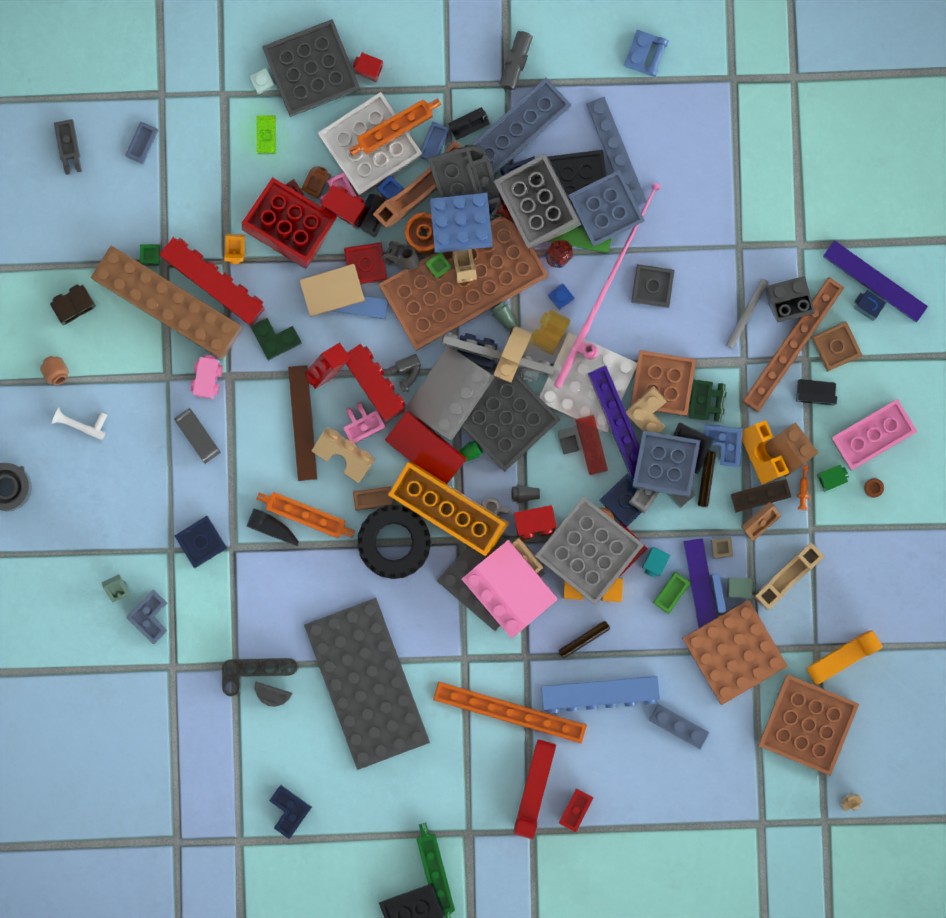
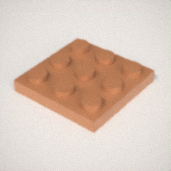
(669, 375)

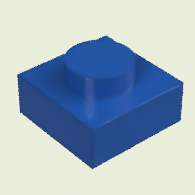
(390, 188)
(561, 296)

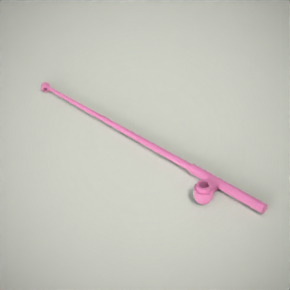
(579, 346)

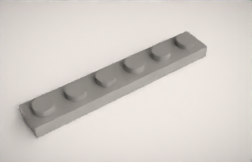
(489, 352)

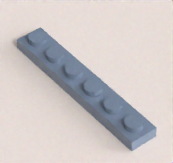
(614, 146)

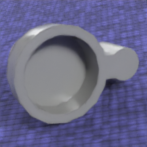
(494, 506)

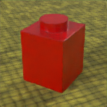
(368, 66)

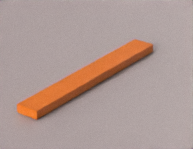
(510, 712)

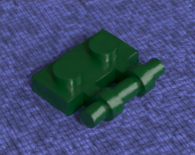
(701, 400)

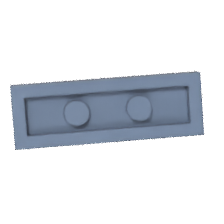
(679, 726)

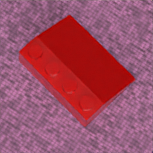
(288, 223)

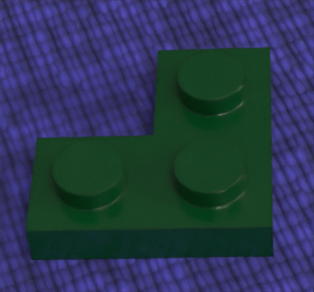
(273, 343)

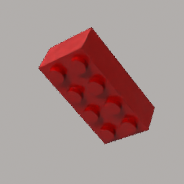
(373, 383)

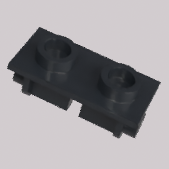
(469, 123)

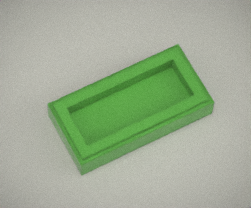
(671, 592)

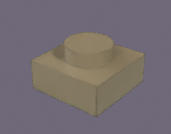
(722, 547)

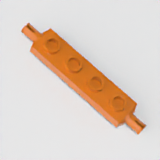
(395, 127)
(305, 515)

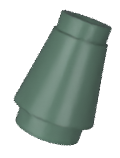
(503, 316)

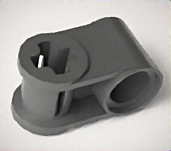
(401, 256)

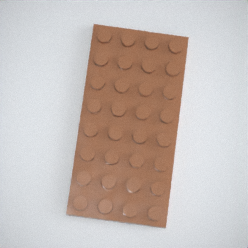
(438, 306)

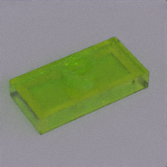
(266, 134)

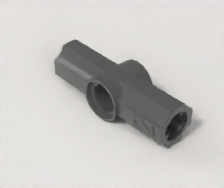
(516, 60)

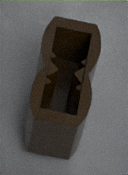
(72, 304)

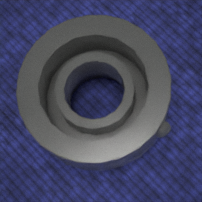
(22, 487)

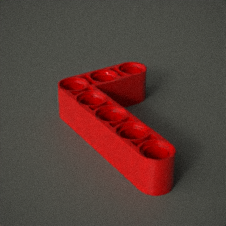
(534, 789)

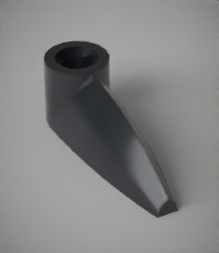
(271, 526)

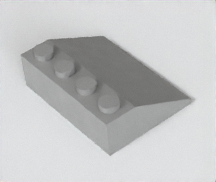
(537, 202)
(449, 393)

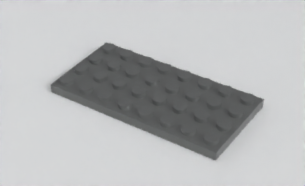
(366, 683)

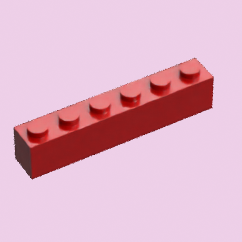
(211, 281)

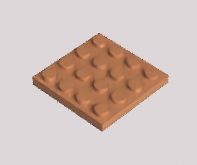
(734, 652)
(808, 724)

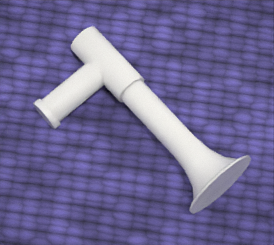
(59, 417)

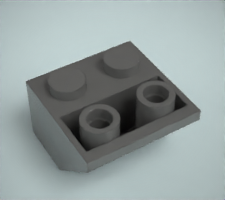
(789, 299)

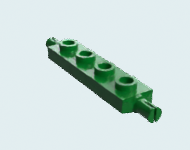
(434, 868)

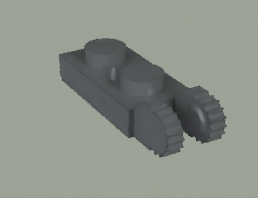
(67, 144)

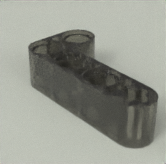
(260, 671)

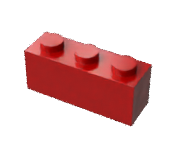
(327, 366)

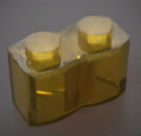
(551, 331)

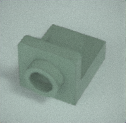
(116, 588)

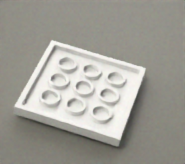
(362, 169)
(576, 395)

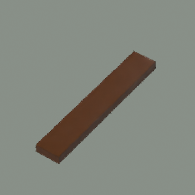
(302, 423)

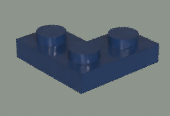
(294, 811)

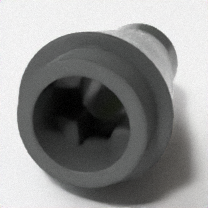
(524, 493)

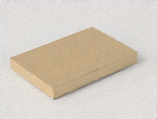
(332, 290)

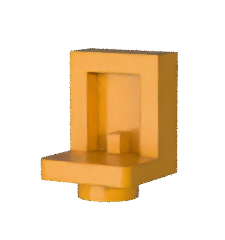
(234, 248)

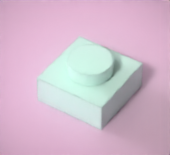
(262, 81)

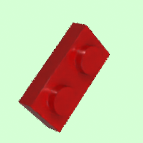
(576, 810)

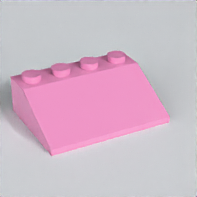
(509, 589)

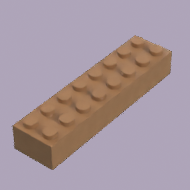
(166, 302)

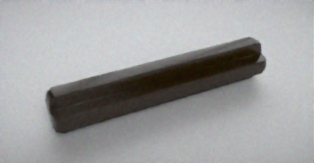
(706, 480)
(584, 639)

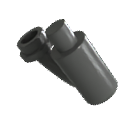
(404, 365)

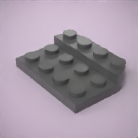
(465, 173)

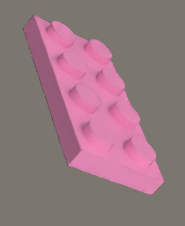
(874, 434)

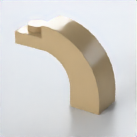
(464, 265)
(512, 354)

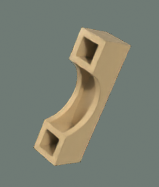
(788, 576)

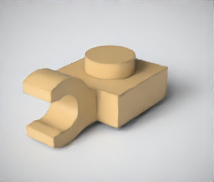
(851, 802)

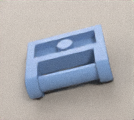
(639, 51)

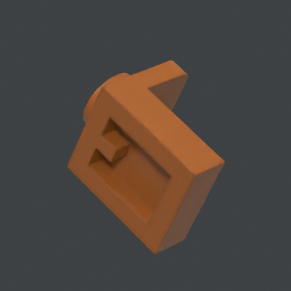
(316, 181)

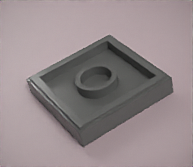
(652, 286)

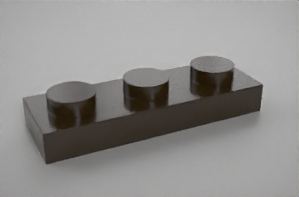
(760, 495)

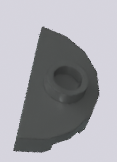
(271, 695)

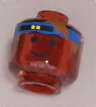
(559, 253)

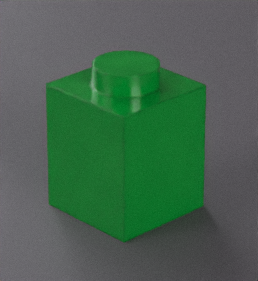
(833, 477)

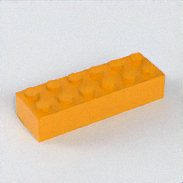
(448, 509)

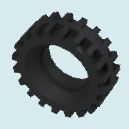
(394, 568)

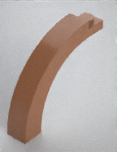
(410, 198)

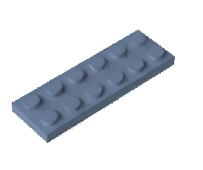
(522, 124)

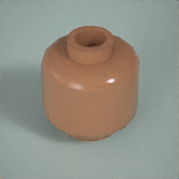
(54, 370)

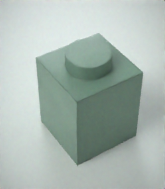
(740, 587)

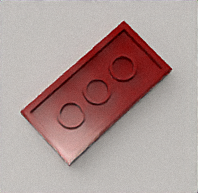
(425, 447)

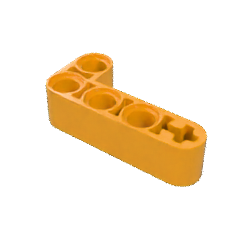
(844, 656)

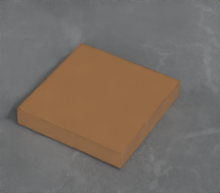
(836, 346)

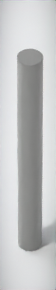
(747, 313)

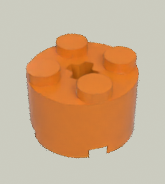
(413, 230)

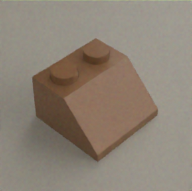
(793, 447)

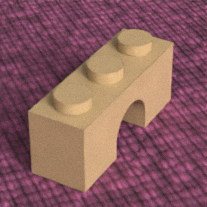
(357, 460)

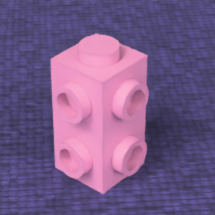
(207, 373)

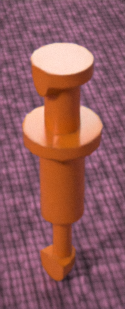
(803, 490)

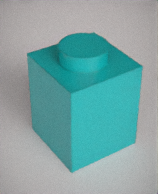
(655, 562)

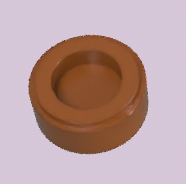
(874, 488)

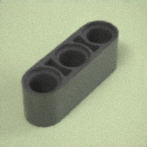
(197, 435)

